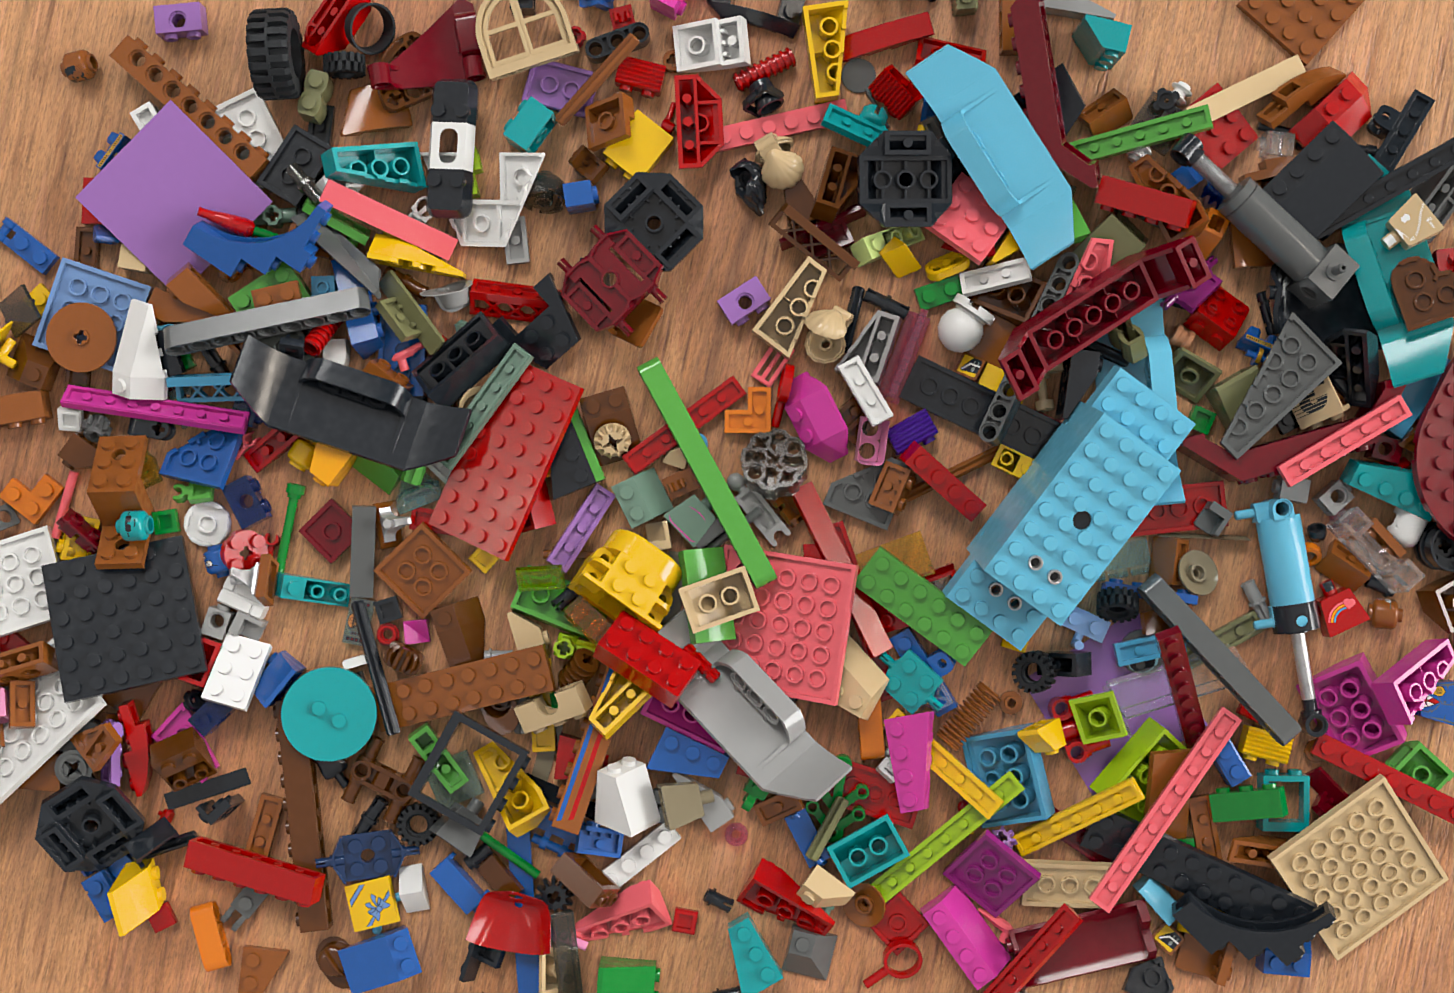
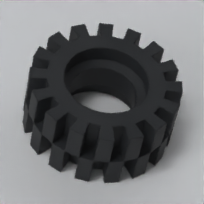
(344, 65)
(1117, 604)
(1023, 678)
(404, 824)

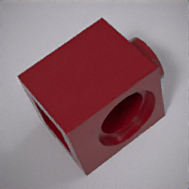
(1392, 451)

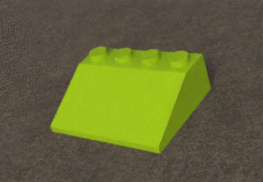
(1134, 761)

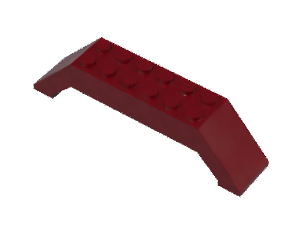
(1042, 91)
(1098, 309)
(1264, 458)

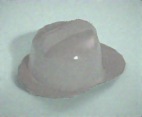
(451, 296)

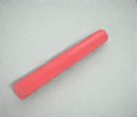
(65, 501)

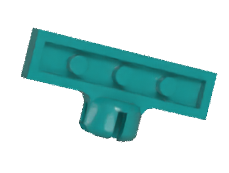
(859, 128)

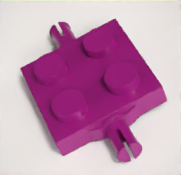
(1193, 298)

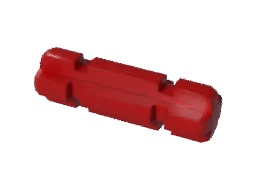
(712, 674)

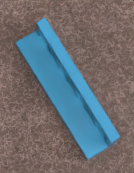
(198, 382)

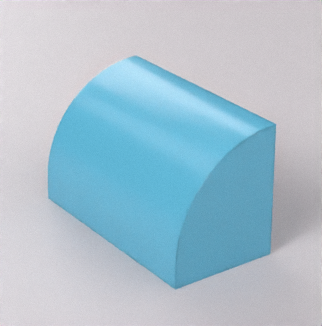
(1156, 897)

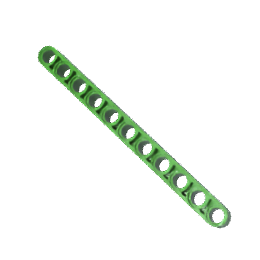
(707, 472)

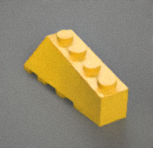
(824, 39)

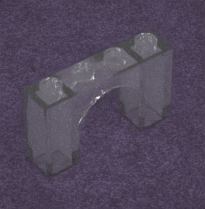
(1352, 531)

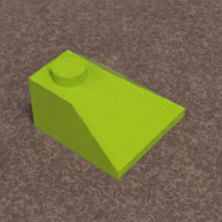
(1098, 717)

